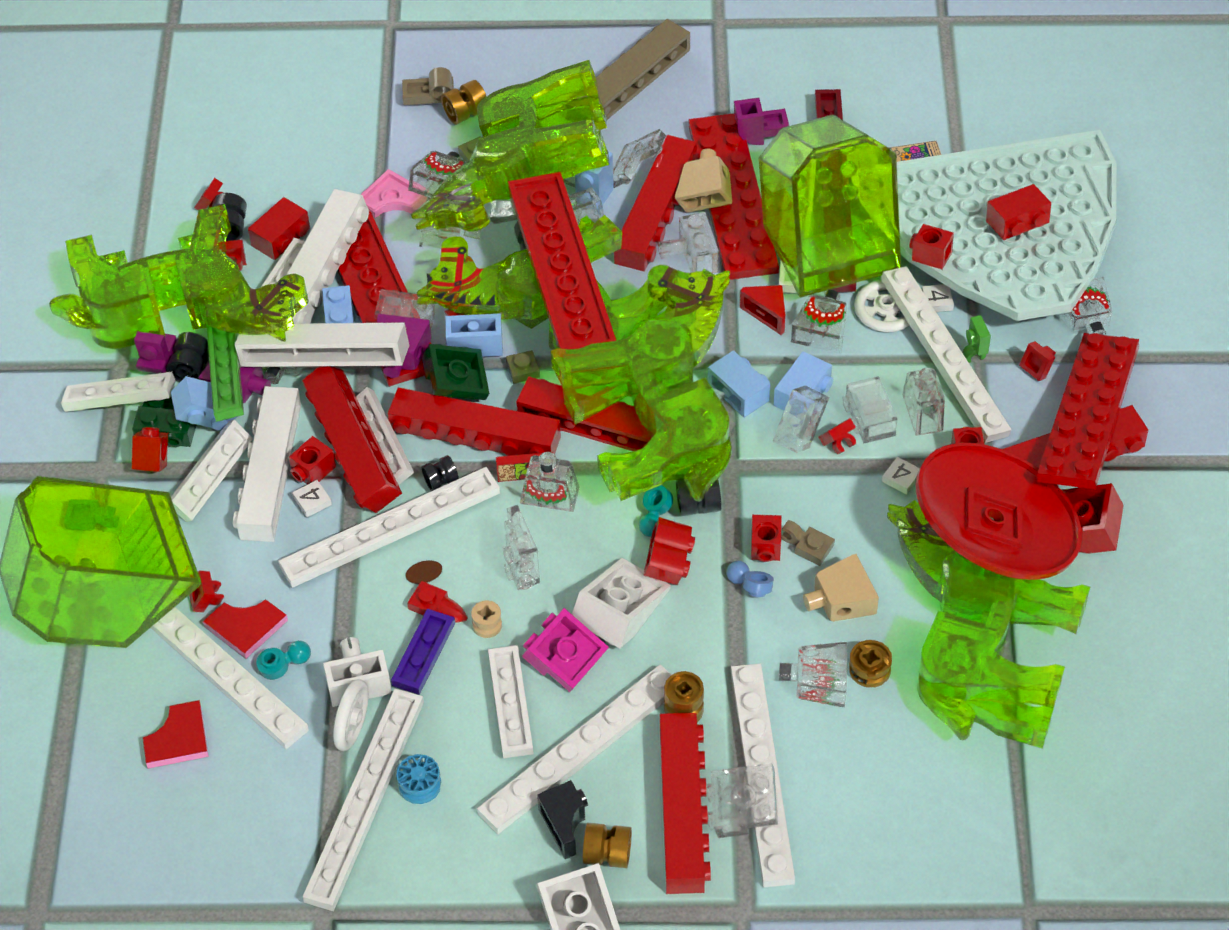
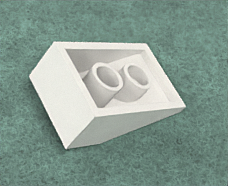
(619, 602)
(578, 901)

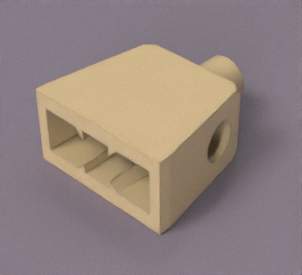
(704, 183)
(843, 591)

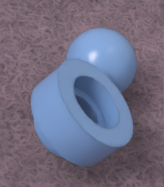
(755, 582)

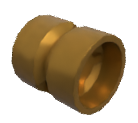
(463, 102)
(684, 694)
(607, 845)

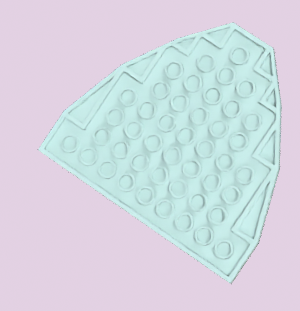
(1034, 271)

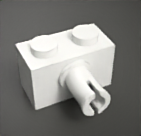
(367, 667)

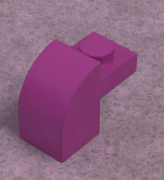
(757, 124)
(153, 351)

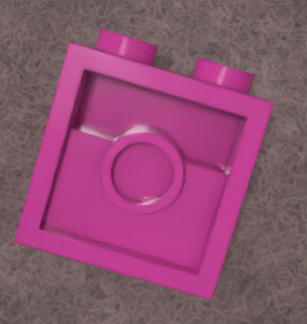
(564, 649)

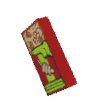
(513, 467)

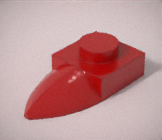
(436, 599)

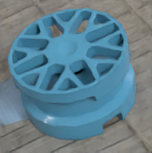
(419, 780)

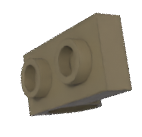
(427, 89)

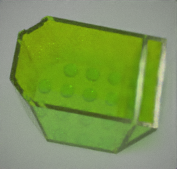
(813, 206)
(94, 561)

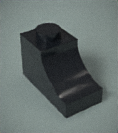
(562, 812)

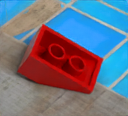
(1099, 516)

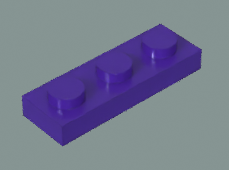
(423, 651)

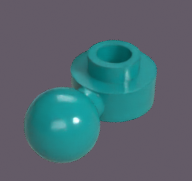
(657, 503)
(297, 653)

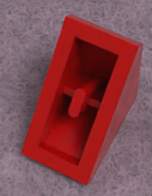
(765, 305)

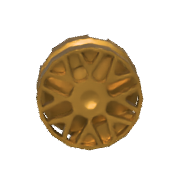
(871, 662)

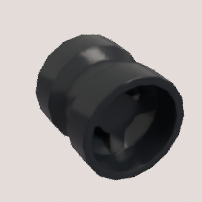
(439, 473)

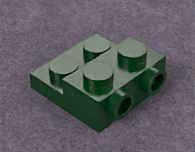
(456, 371)
(162, 415)

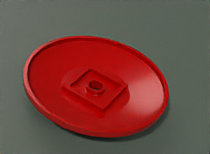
(1033, 522)

